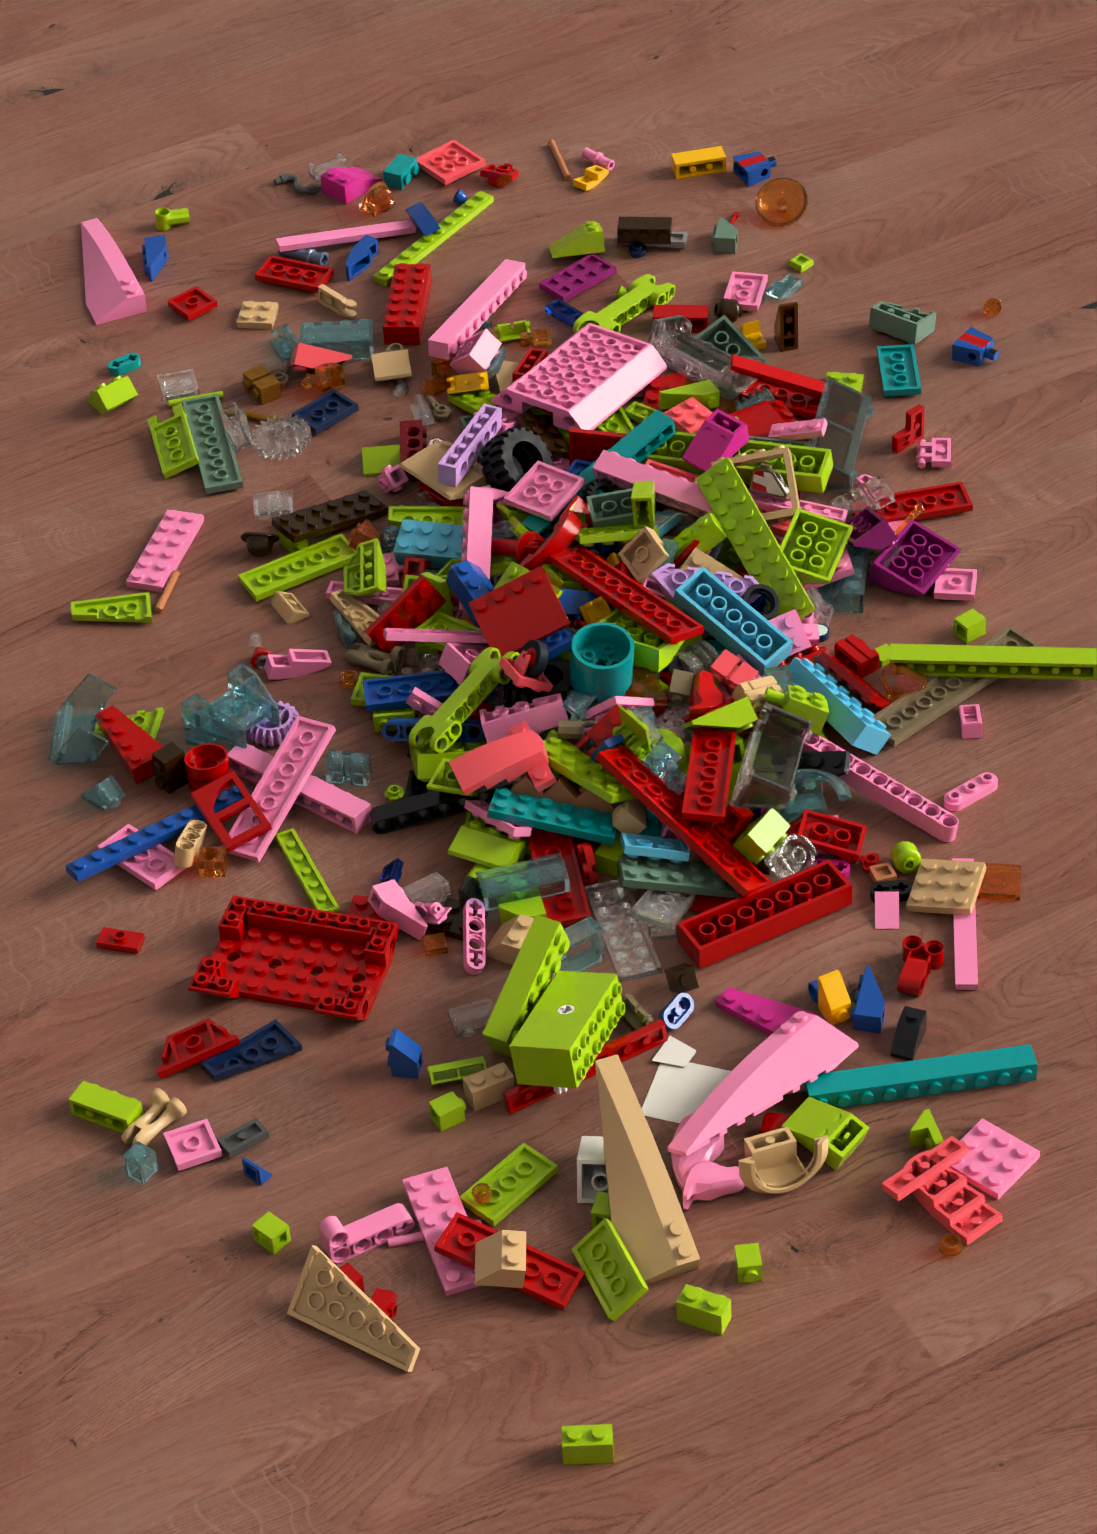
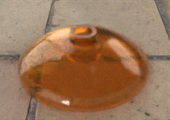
(781, 193)

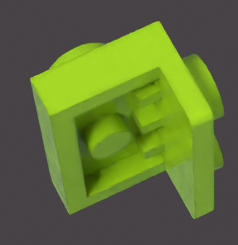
(381, 716)

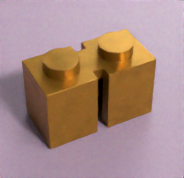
(261, 384)

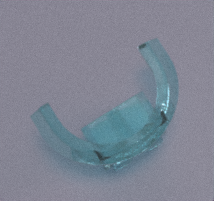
(810, 793)

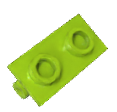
(505, 333)

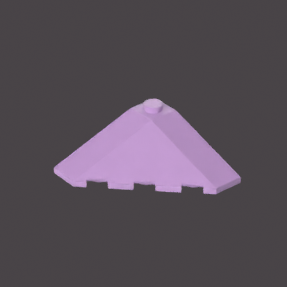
(670, 579)

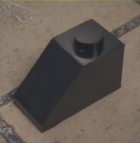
(909, 1033)

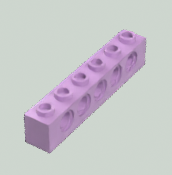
(469, 445)

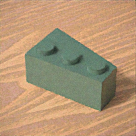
(902, 323)

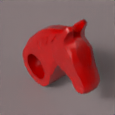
(707, 698)

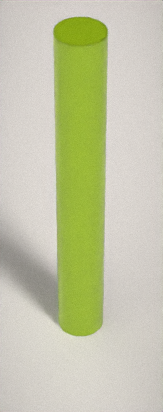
(174, 402)

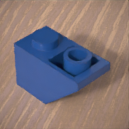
(404, 1055)

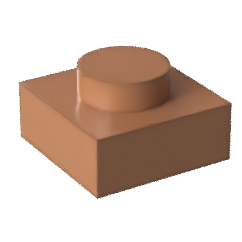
(882, 872)

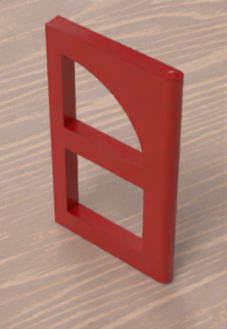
(205, 800)

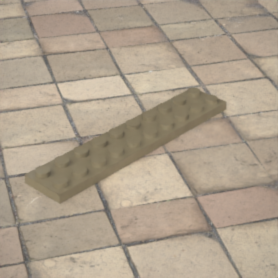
(924, 706)

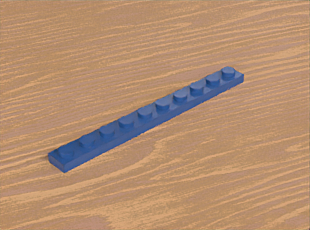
(145, 838)

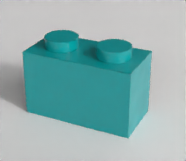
(400, 171)

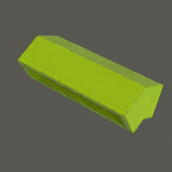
(455, 1070)

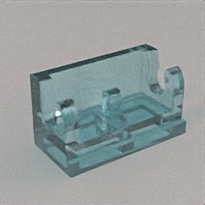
(284, 342)

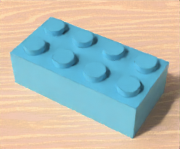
(428, 541)

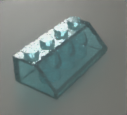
(523, 880)

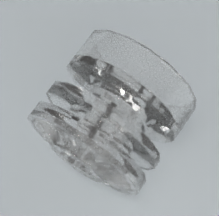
(694, 658)

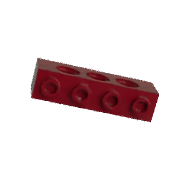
(411, 441)

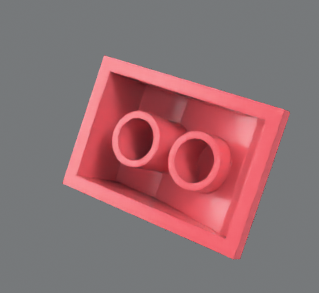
(308, 357)

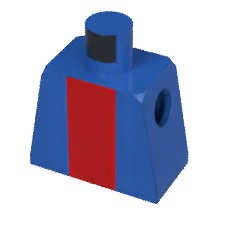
(753, 167)
(974, 348)

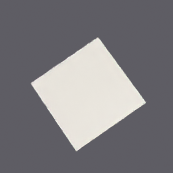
(680, 1090)

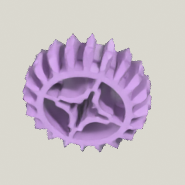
(270, 734)

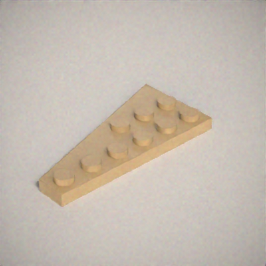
(338, 1307)

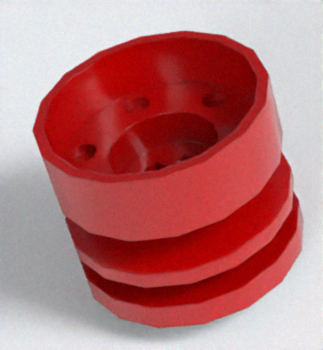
(205, 764)

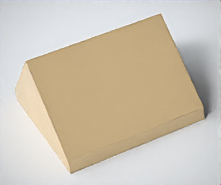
(391, 365)

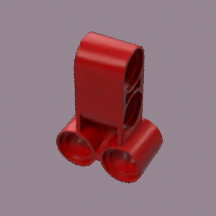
(919, 961)

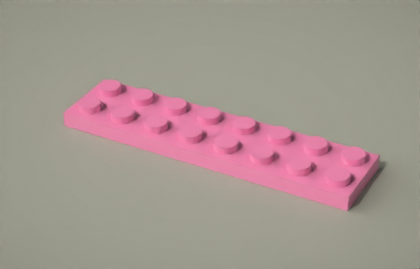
(282, 783)

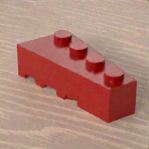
(129, 742)

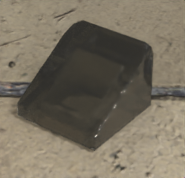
(469, 890)

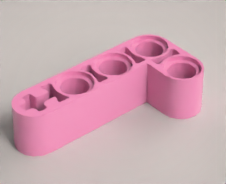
(364, 1234)

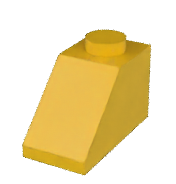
(833, 998)

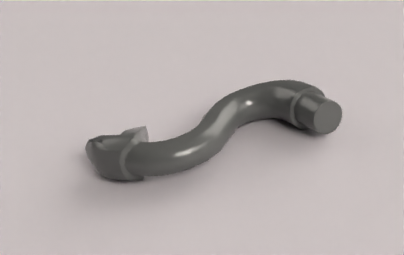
(310, 189)

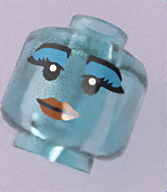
(389, 538)

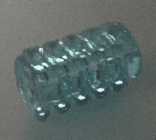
(758, 398)

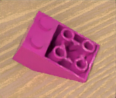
(717, 438)

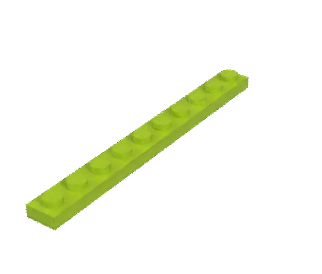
(427, 244)

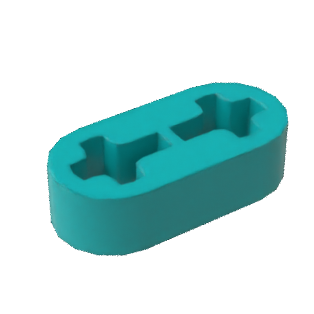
(124, 364)

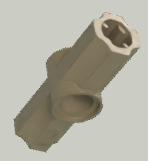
(573, 728)

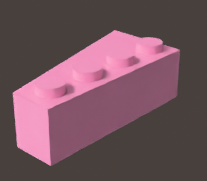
(539, 716)

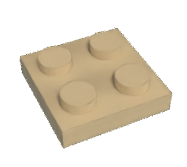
(257, 315)

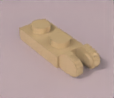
(337, 302)

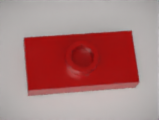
(120, 940)

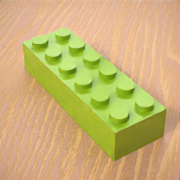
(526, 982)

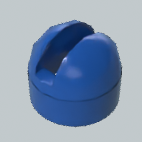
(460, 197)

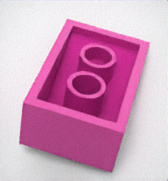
(347, 183)

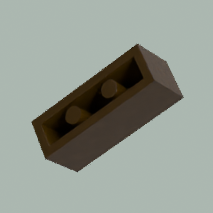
(644, 230)

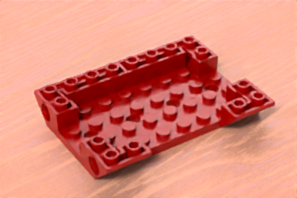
(300, 944)

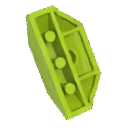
(365, 571)

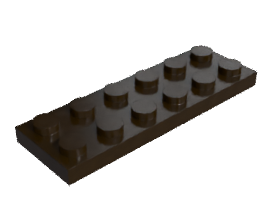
(329, 516)

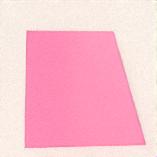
(886, 910)

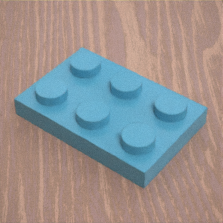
(654, 847)

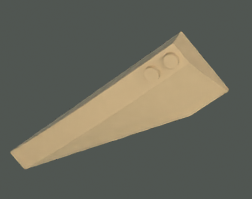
(639, 1186)

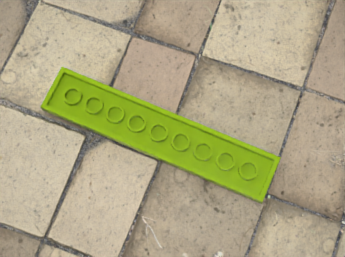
(752, 537)

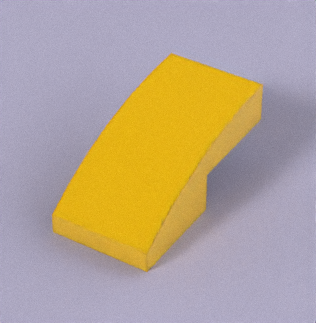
(592, 177)

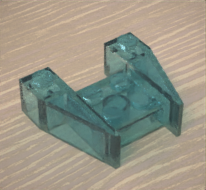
(234, 711)

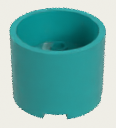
(602, 660)

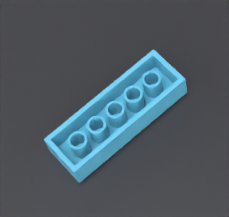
(732, 621)
(844, 711)

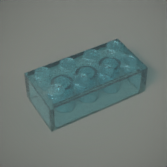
(343, 336)

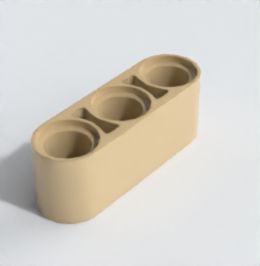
(189, 843)

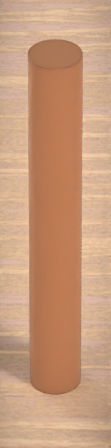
(167, 591)

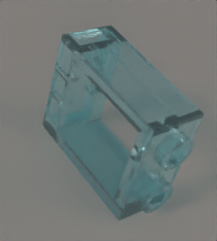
(579, 933)

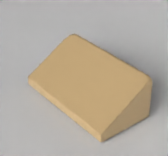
(289, 607)

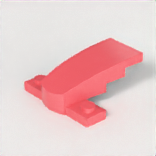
(505, 759)
(945, 1191)

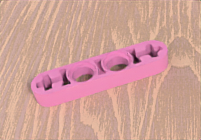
(474, 936)

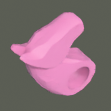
(702, 1177)

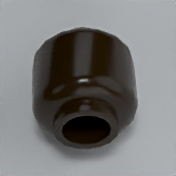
(729, 308)

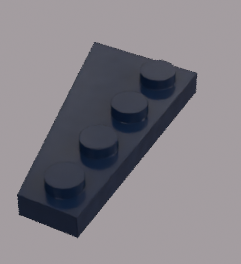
(256, 1049)

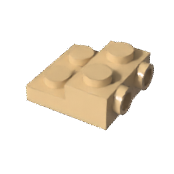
(643, 554)

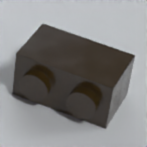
(169, 768)

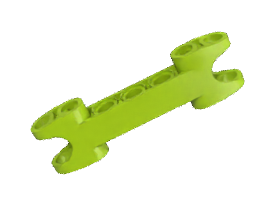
(640, 296)
(447, 721)

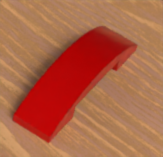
(559, 541)

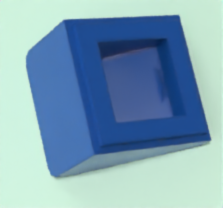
(255, 1172)

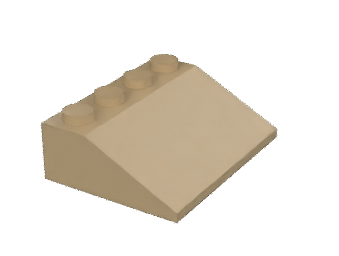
(425, 468)

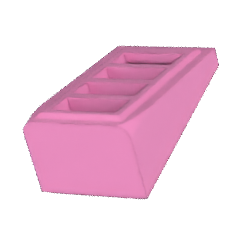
(970, 721)

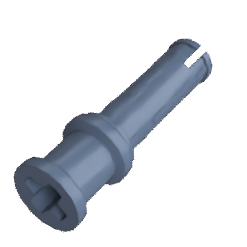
(309, 256)

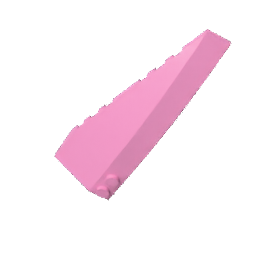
(109, 281)
(774, 1068)

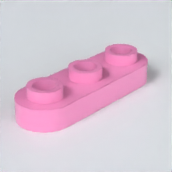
(970, 791)

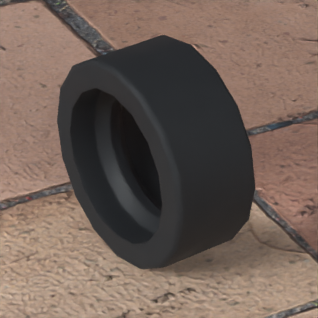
(768, 593)

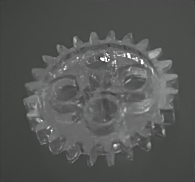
(281, 436)

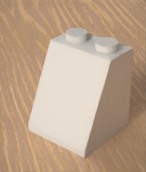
(591, 1169)

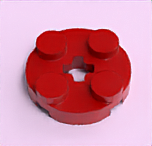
(586, 862)

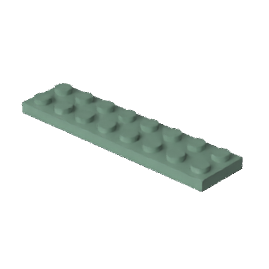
(212, 444)

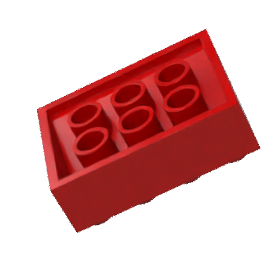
(762, 416)
(520, 612)

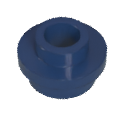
(637, 250)

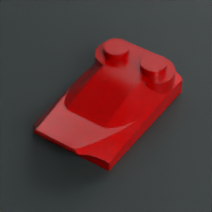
(830, 834)

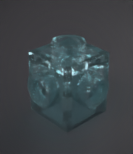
(662, 760)

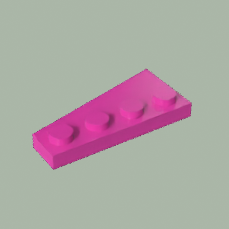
(755, 1010)

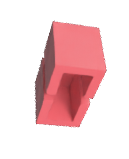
(728, 673)

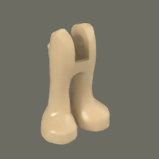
(143, 1128)

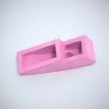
(296, 663)

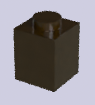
(681, 978)

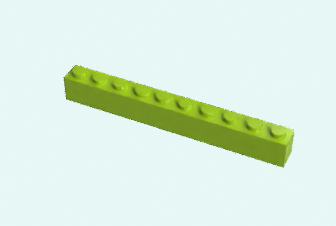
(997, 661)

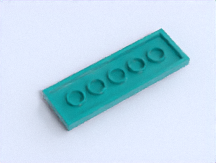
(552, 816)

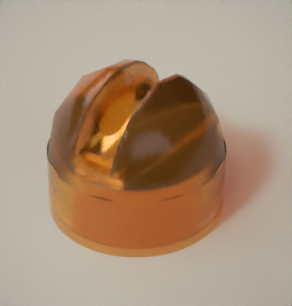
(478, 1194)

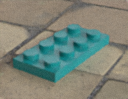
(898, 370)

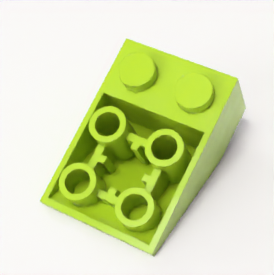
(820, 1119)

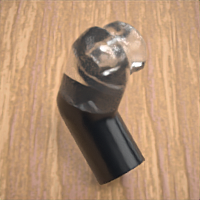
(401, 388)

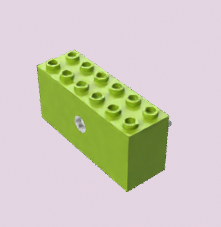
(567, 1029)

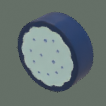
(823, 632)

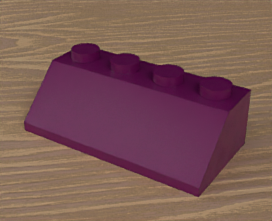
(871, 530)

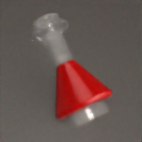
(260, 654)

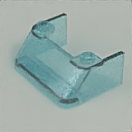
(75, 723)

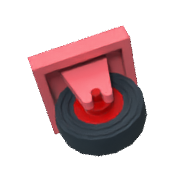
(529, 667)

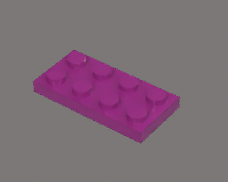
(577, 277)

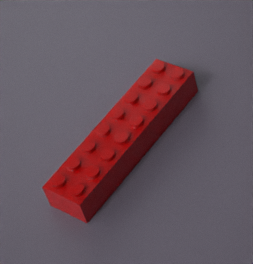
(764, 913)

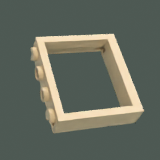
(741, 459)

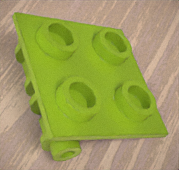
(634, 733)

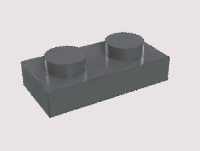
(243, 1138)

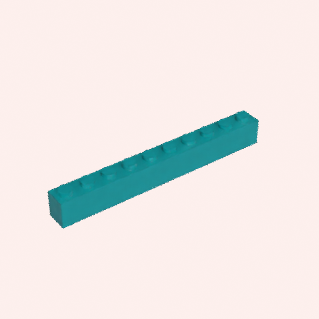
(637, 445)
(924, 1077)

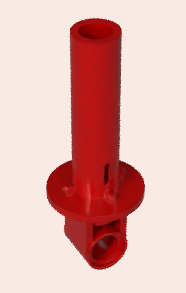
(527, 543)

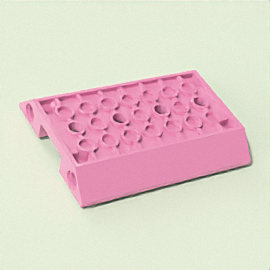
(585, 378)

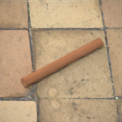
(559, 160)

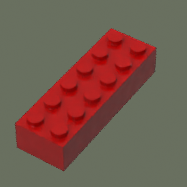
(407, 304)

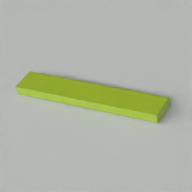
(306, 871)

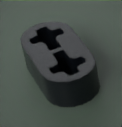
(892, 886)

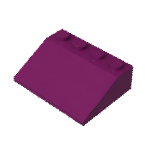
(913, 561)

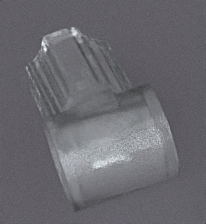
(824, 611)

